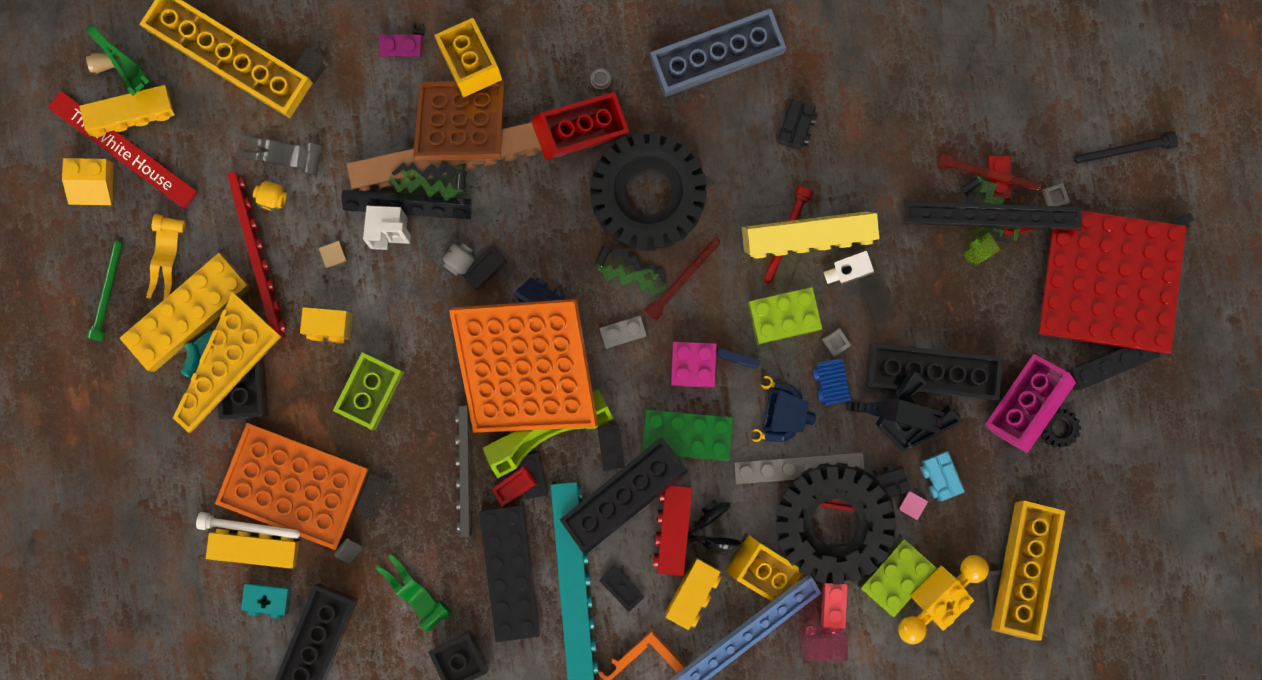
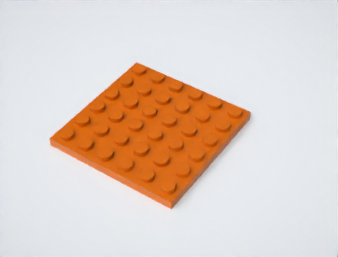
(524, 366)

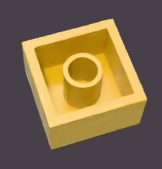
(326, 323)

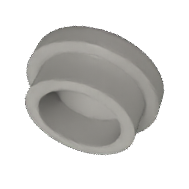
(600, 79)

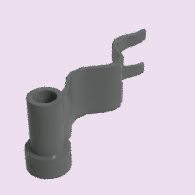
(285, 154)

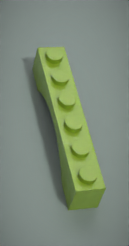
(510, 450)

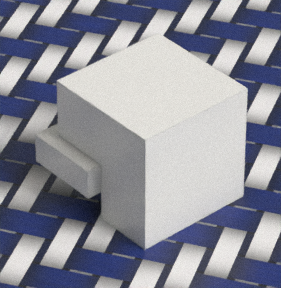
(385, 226)

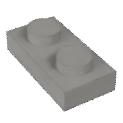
(623, 332)

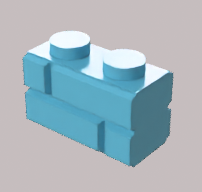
(942, 476)

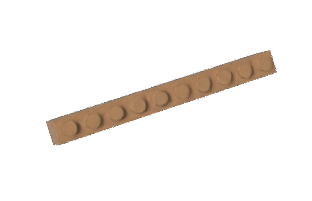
(377, 170)

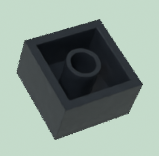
(459, 659)

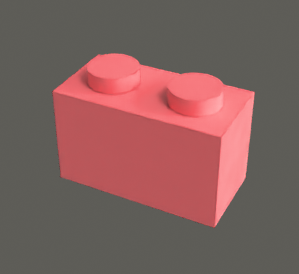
(833, 605)

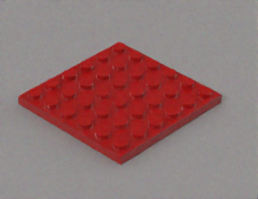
(1114, 282)

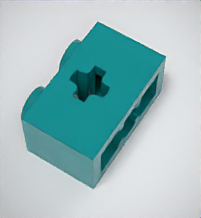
(255, 592)

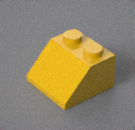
(88, 181)

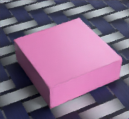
(912, 505)

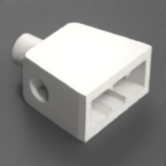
(860, 266)

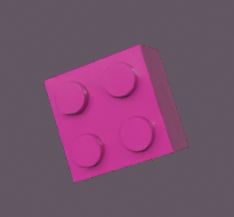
(693, 364)

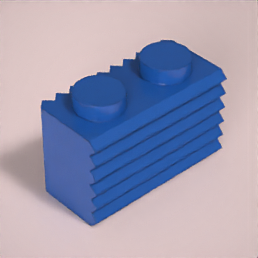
(831, 382)

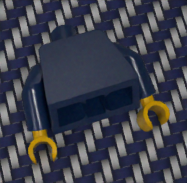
(784, 413)

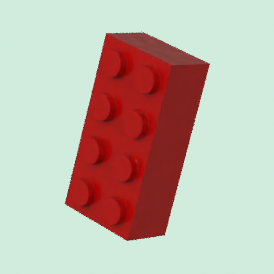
(579, 126)
(673, 530)

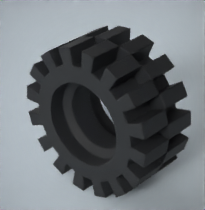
(1072, 429)

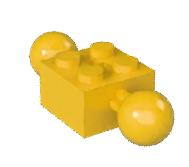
(942, 598)

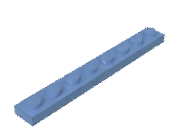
(751, 631)

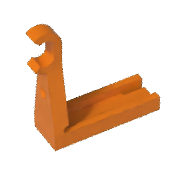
(659, 645)

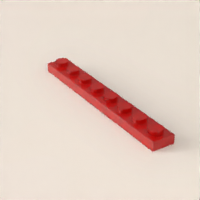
(254, 246)

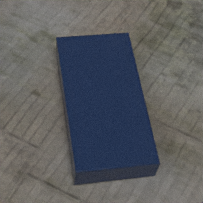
(737, 358)

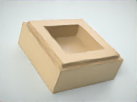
(332, 254)

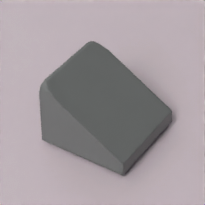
(348, 550)

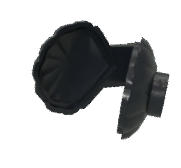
(715, 544)

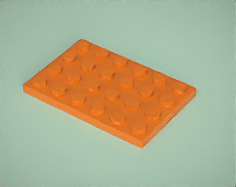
(291, 486)

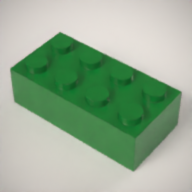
(690, 434)

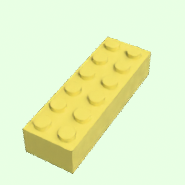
(809, 233)

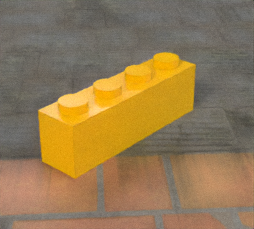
(127, 111)
(252, 549)

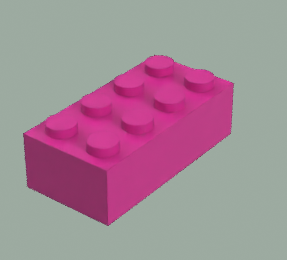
(1030, 403)

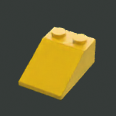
(763, 569)

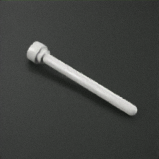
(206, 521)

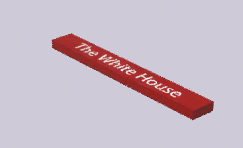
(127, 154)

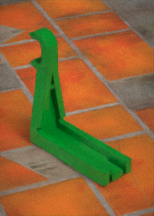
(130, 71)

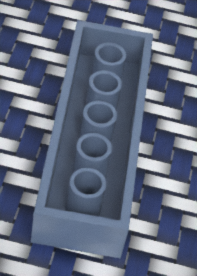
(717, 52)

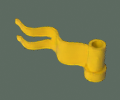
(165, 251)

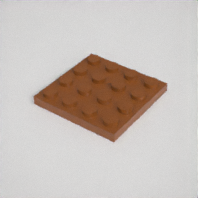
(458, 126)

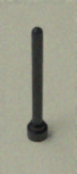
(1167, 140)

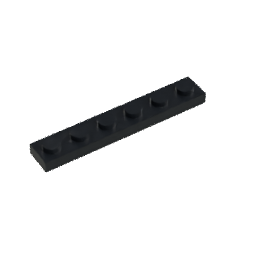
(411, 204)

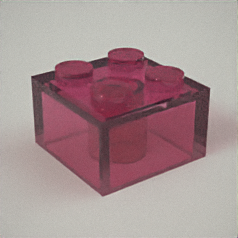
(822, 645)

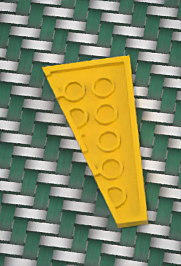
(229, 355)

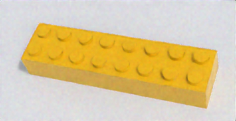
(227, 54)

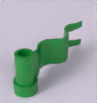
(416, 596)

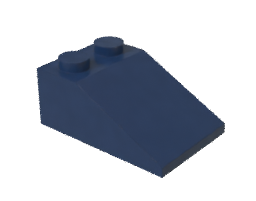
(536, 291)

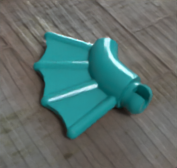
(194, 353)

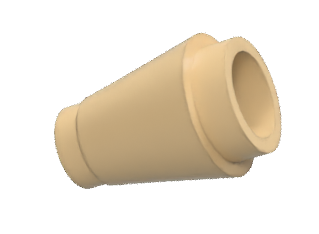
(99, 62)

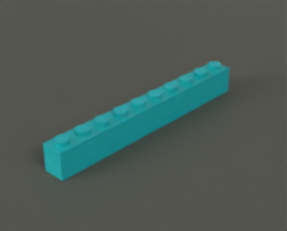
(573, 588)

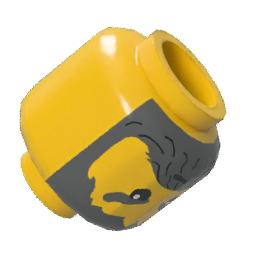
(270, 196)

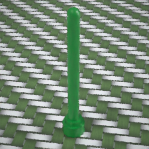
(96, 330)

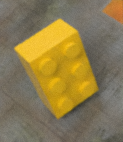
(468, 57)
(693, 593)

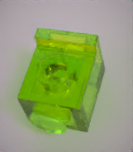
(981, 250)

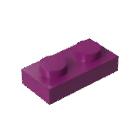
(400, 45)

